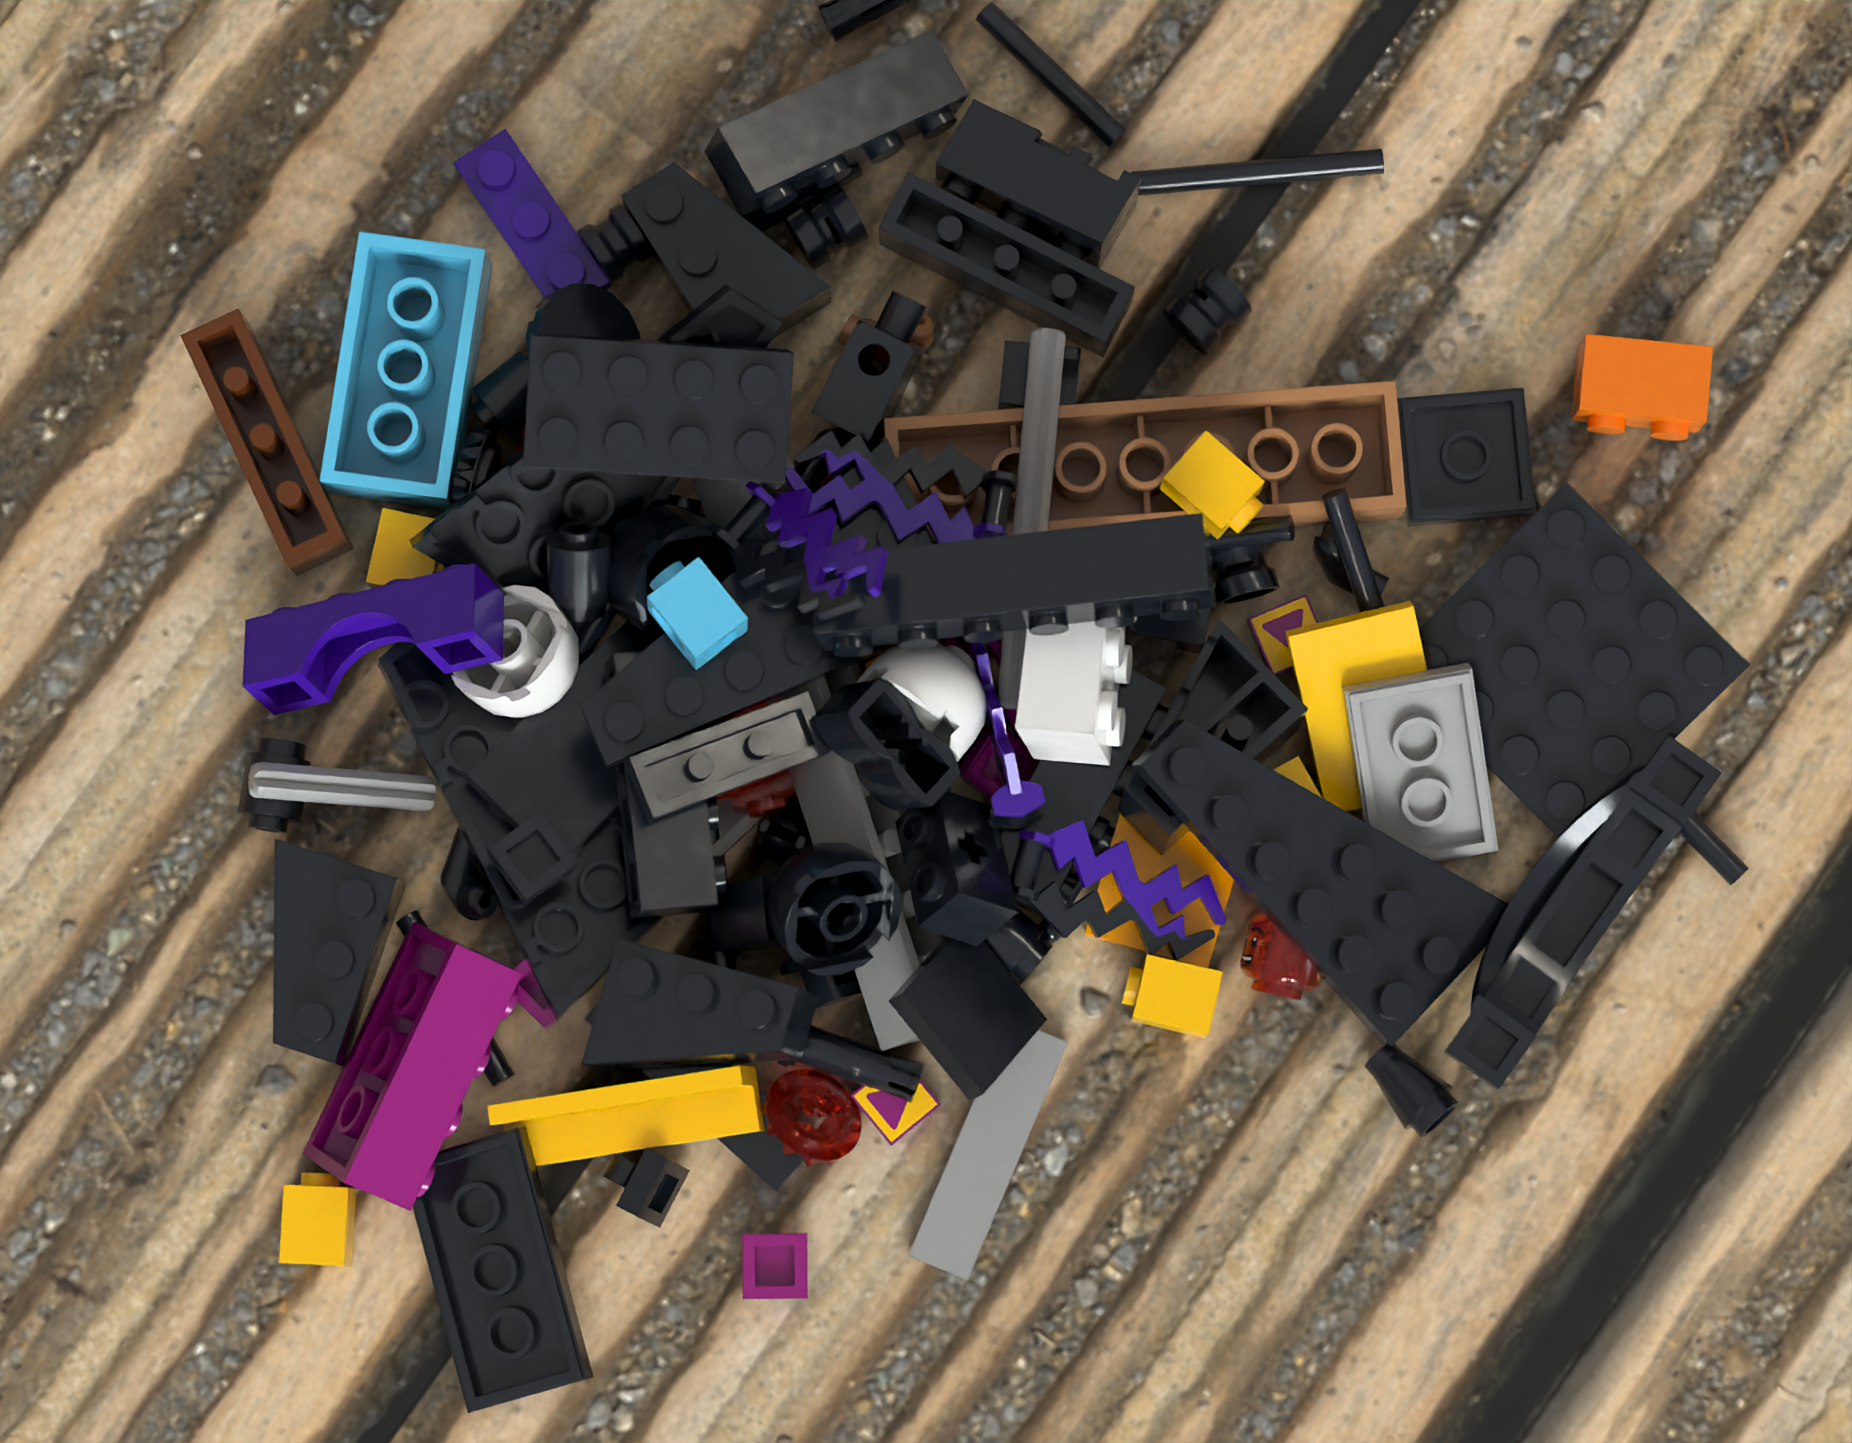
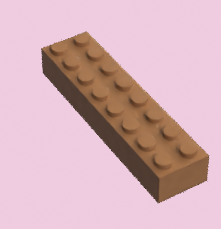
(1119, 451)

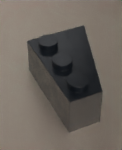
(1234, 701)

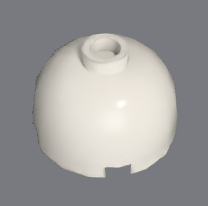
(536, 661)
(939, 688)

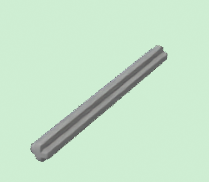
(1033, 477)

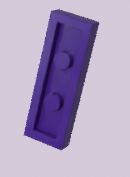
(528, 216)

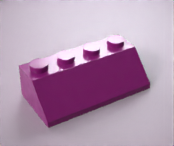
(412, 1066)

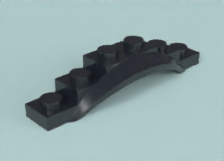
(1570, 905)

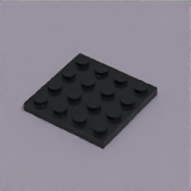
(1576, 658)

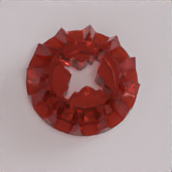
(816, 1096)

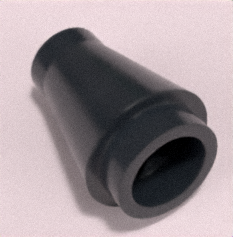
(1411, 1089)

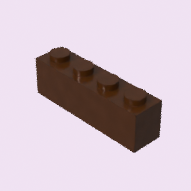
(267, 442)

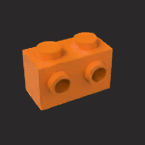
(1641, 386)

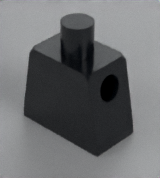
(856, 392)

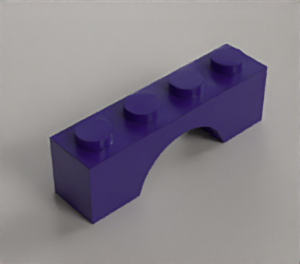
(305, 650)

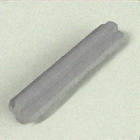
(341, 786)

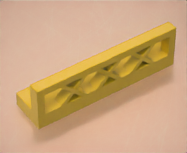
(636, 1115)

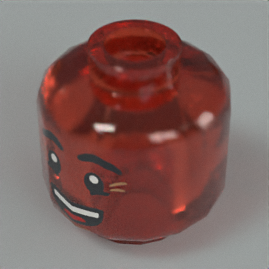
(1276, 961)

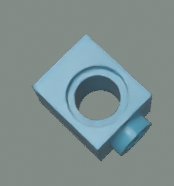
(695, 611)

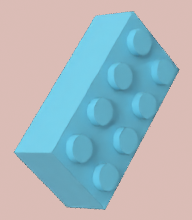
(405, 370)

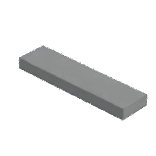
(986, 1159)

